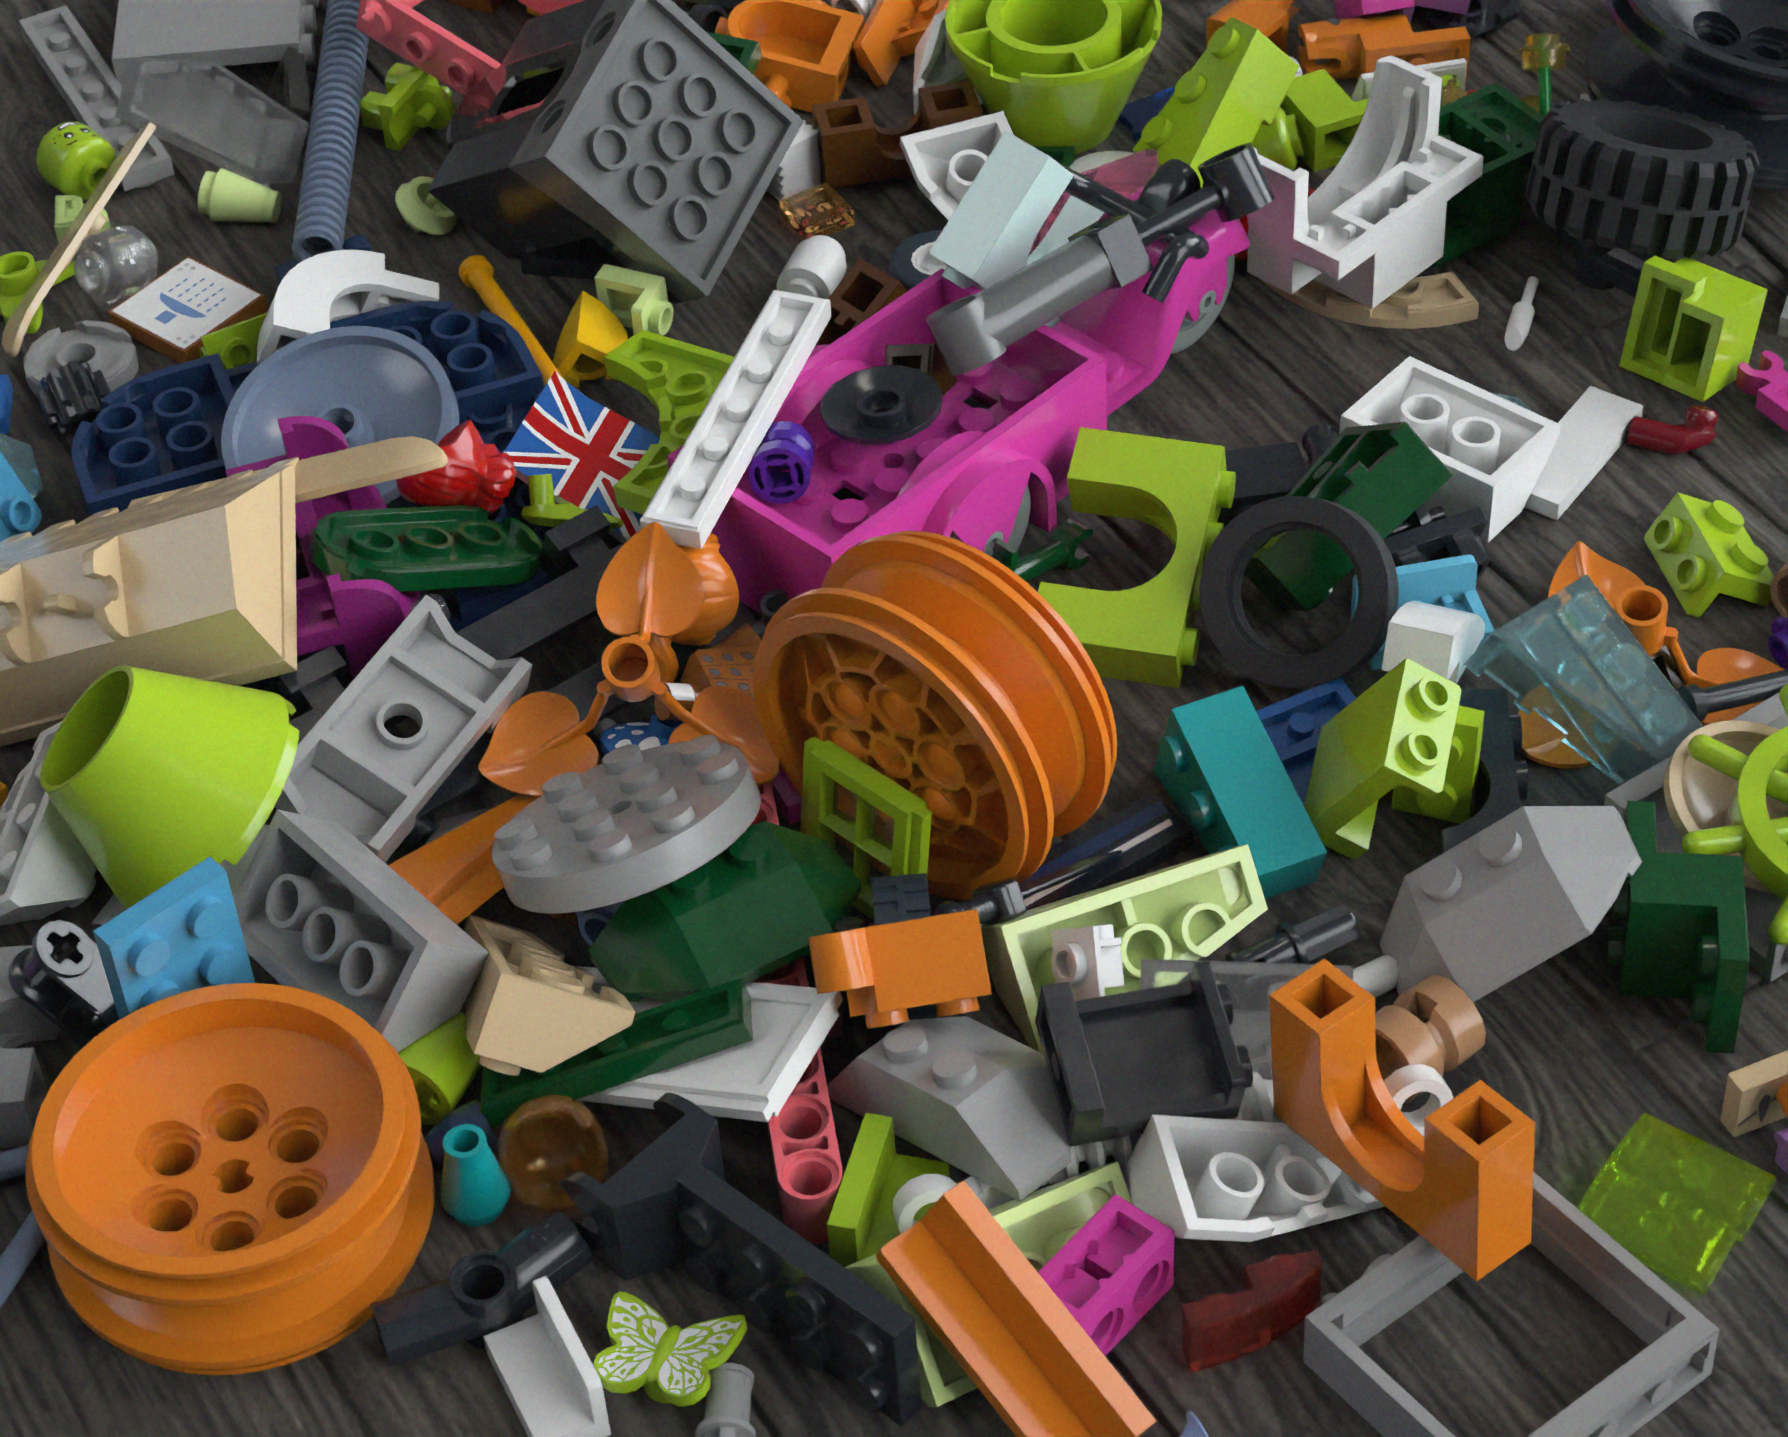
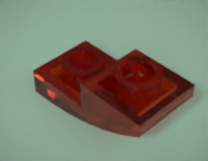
(1233, 1325)

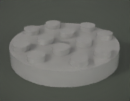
(626, 825)

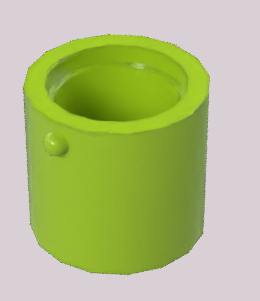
(441, 1068)

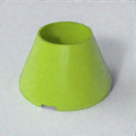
(1054, 63)
(167, 773)

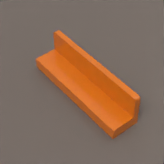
(1008, 1325)

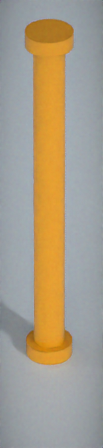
(478, 274)

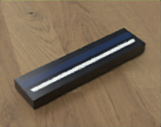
(1143, 831)

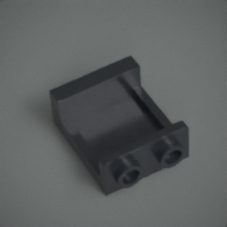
(1142, 1056)

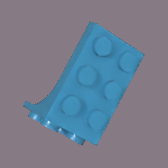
(175, 941)

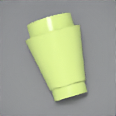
(237, 199)

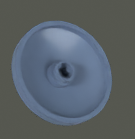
(353, 376)

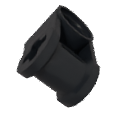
(75, 985)

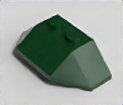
(728, 917)

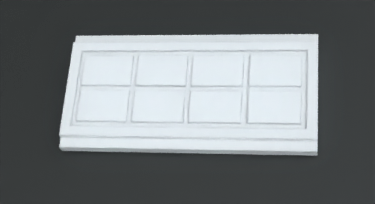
(748, 1078)

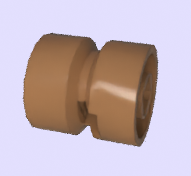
(1428, 1026)

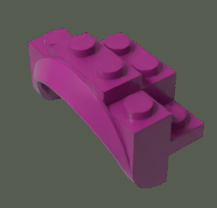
(334, 611)

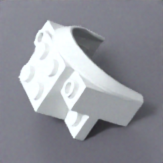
(1378, 209)

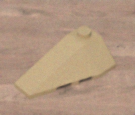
(532, 1005)

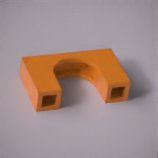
(1458, 1184)

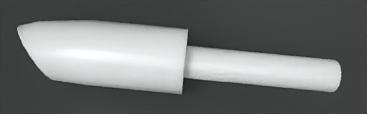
(1521, 317)

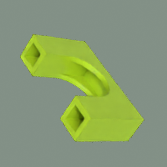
(1179, 490)

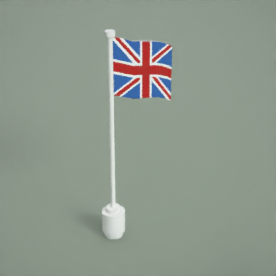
(595, 447)

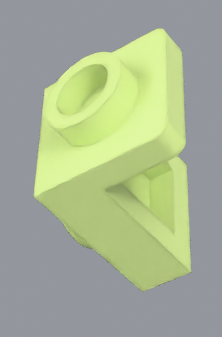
(635, 298)

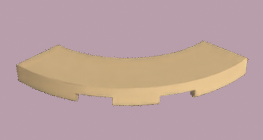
(1418, 304)

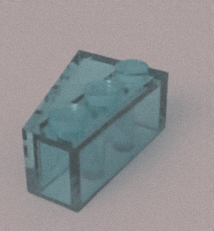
(1589, 680)

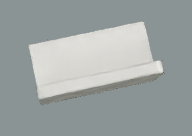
(549, 1372)

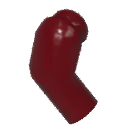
(1677, 438)

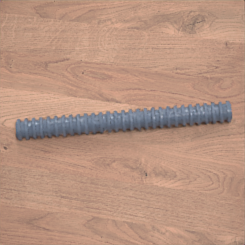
(331, 134)

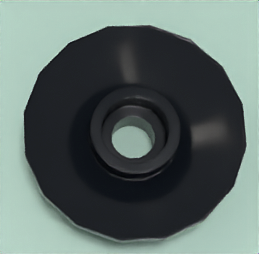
(881, 404)

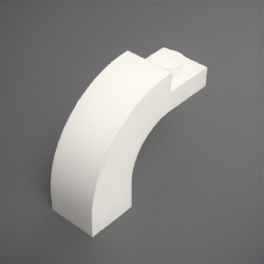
(332, 289)

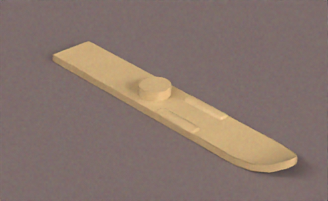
(86, 223)
(356, 467)

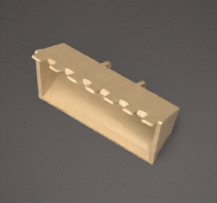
(161, 587)

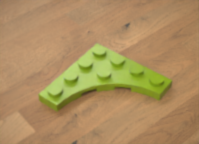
(679, 384)

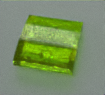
(1675, 1201)

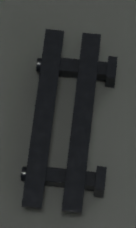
(575, 562)

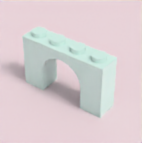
(1003, 214)

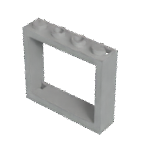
(1677, 1334)

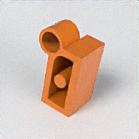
(905, 966)

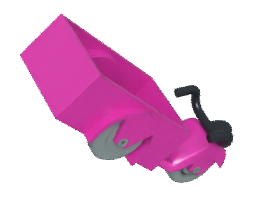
(977, 468)

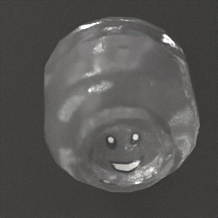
(115, 263)

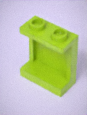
(1381, 740)

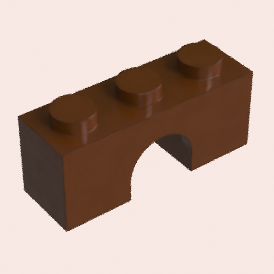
(861, 152)

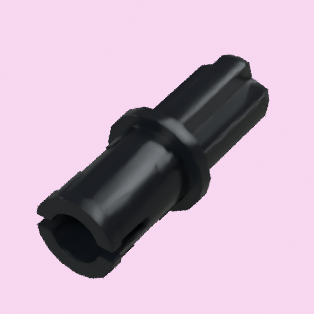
(1304, 940)

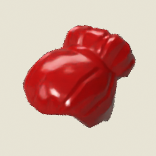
(472, 477)

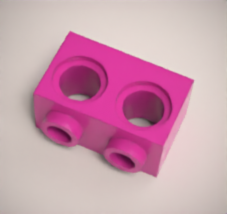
(1113, 1271)

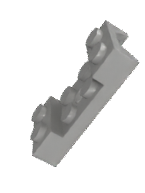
(378, 782)

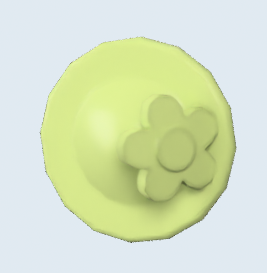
(422, 209)

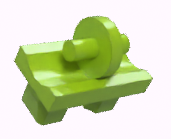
(411, 102)

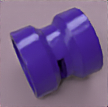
(782, 449)

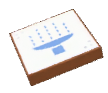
(184, 306)

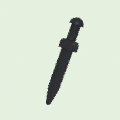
(1004, 898)

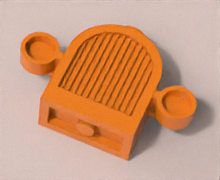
(802, 47)

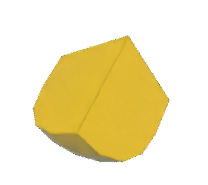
(585, 340)

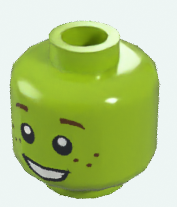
(74, 158)

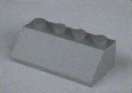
(353, 930)

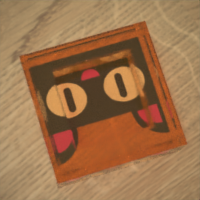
(817, 211)

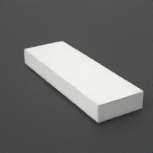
(1586, 442)

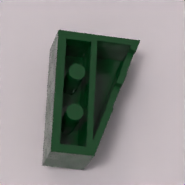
(1373, 471)

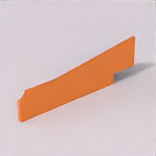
(458, 867)

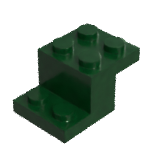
(1506, 135)
(1682, 930)

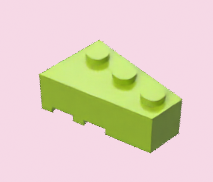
(1221, 98)

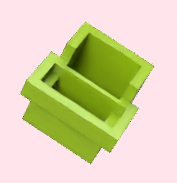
(1691, 326)

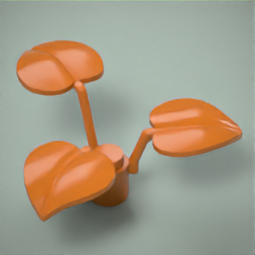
(642, 592)
(1645, 615)

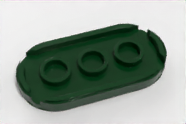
(425, 547)

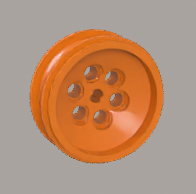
(949, 687)
(231, 1178)

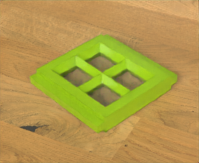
(863, 817)

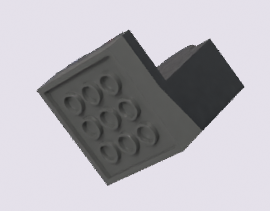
(620, 133)

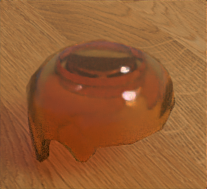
(545, 1144)

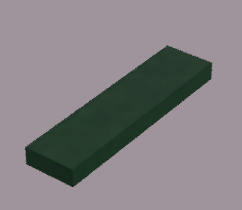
(653, 1043)

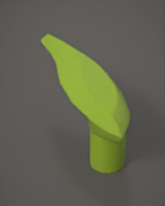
(545, 511)

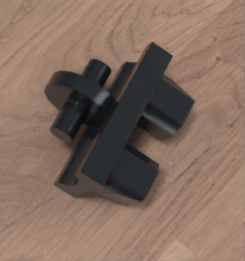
(1433, 536)

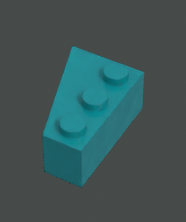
(1237, 790)

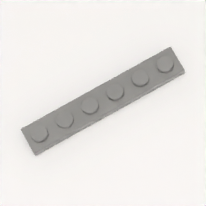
(90, 89)

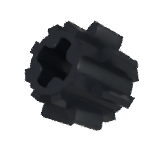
(72, 396)

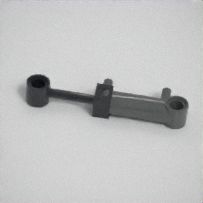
(1093, 261)

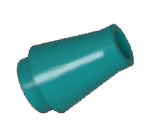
(472, 1180)

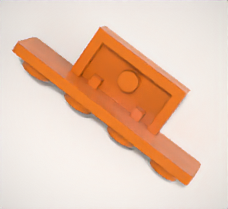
(893, 33)

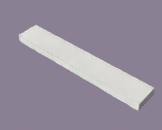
(737, 417)

